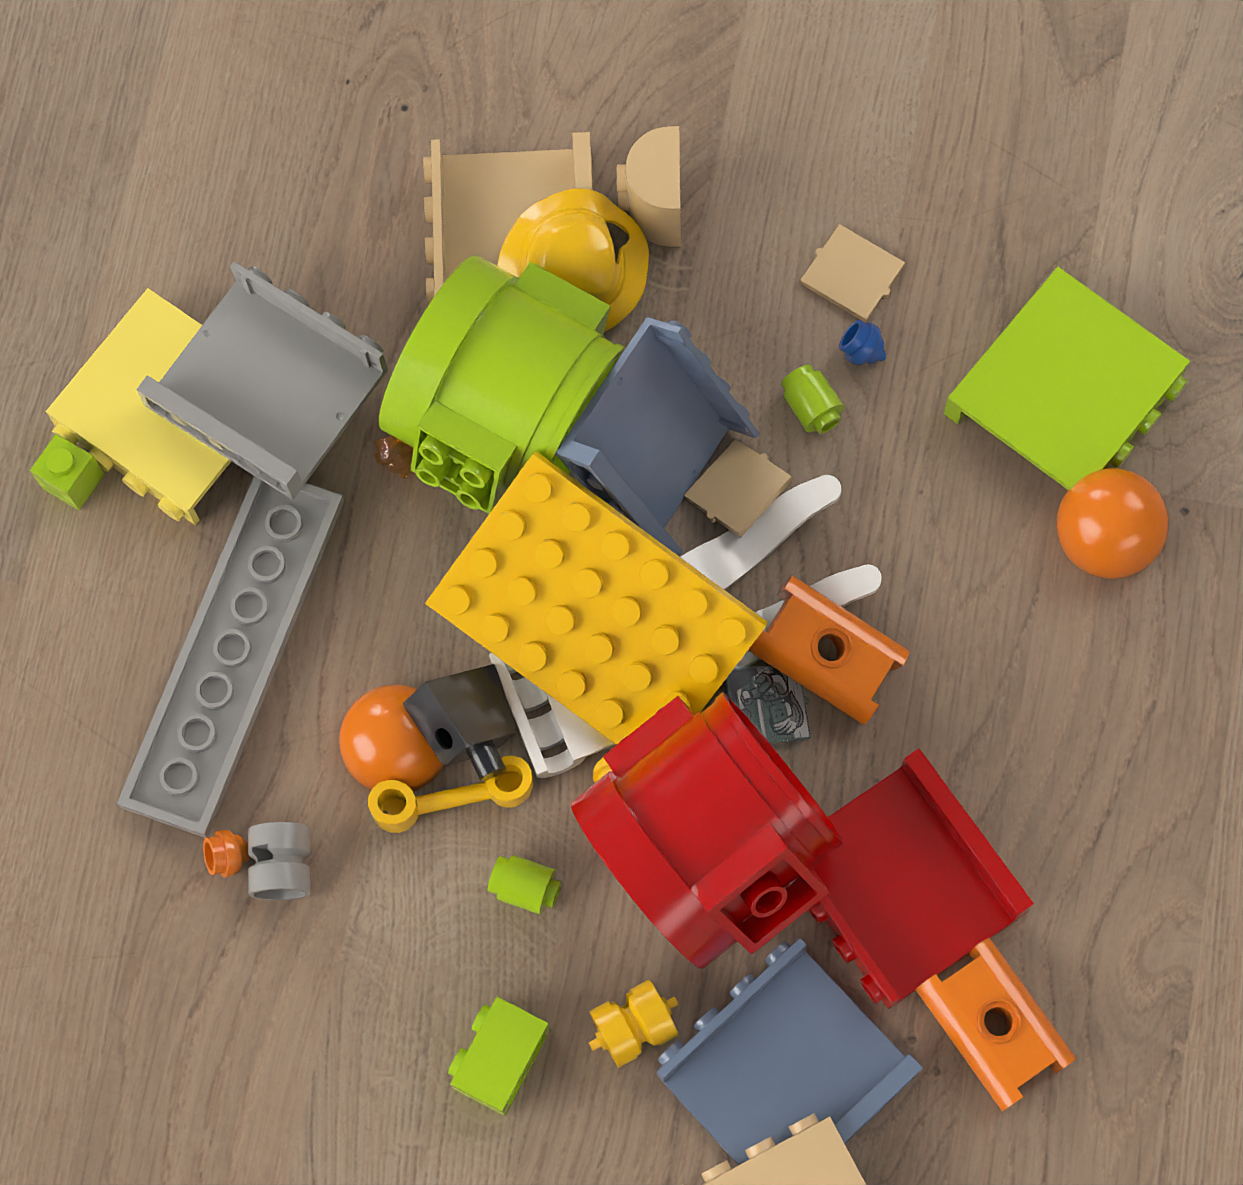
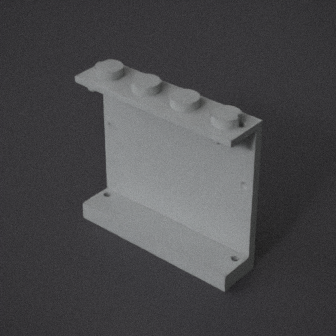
(268, 381)

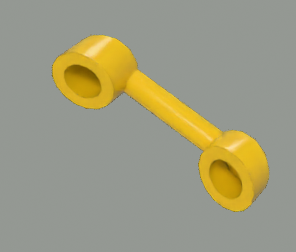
(403, 808)

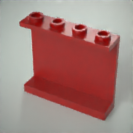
(912, 883)

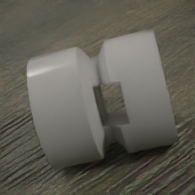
(279, 861)

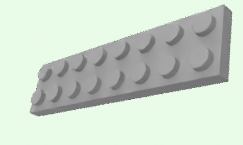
(230, 656)

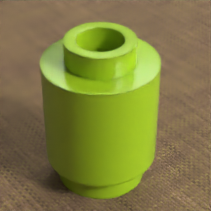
(812, 399)
(524, 884)

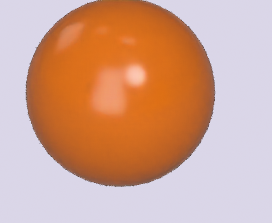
(1112, 523)
(384, 742)

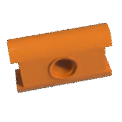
(862, 650)
(1004, 1060)

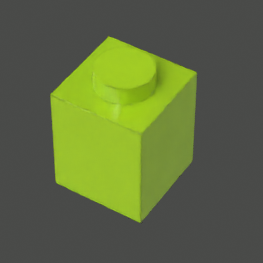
(67, 472)

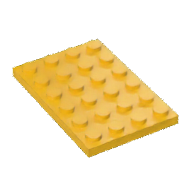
(592, 605)

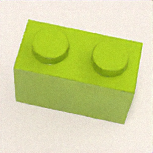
(498, 1055)

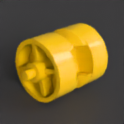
(628, 1026)

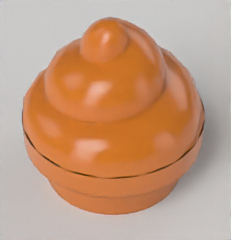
(225, 853)

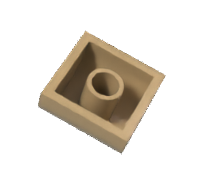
(651, 185)

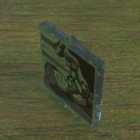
(770, 702)

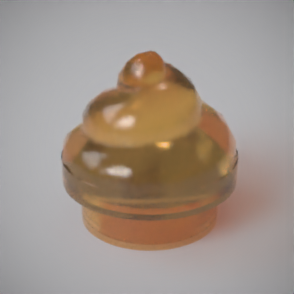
(394, 455)

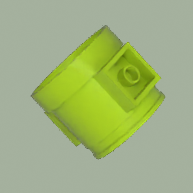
(495, 377)

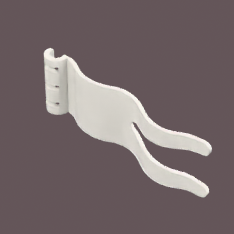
(725, 563)

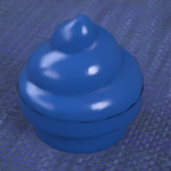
(863, 343)

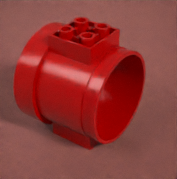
(707, 829)

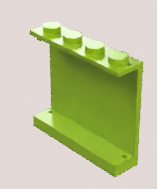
(1070, 382)

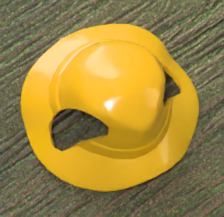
(573, 242)

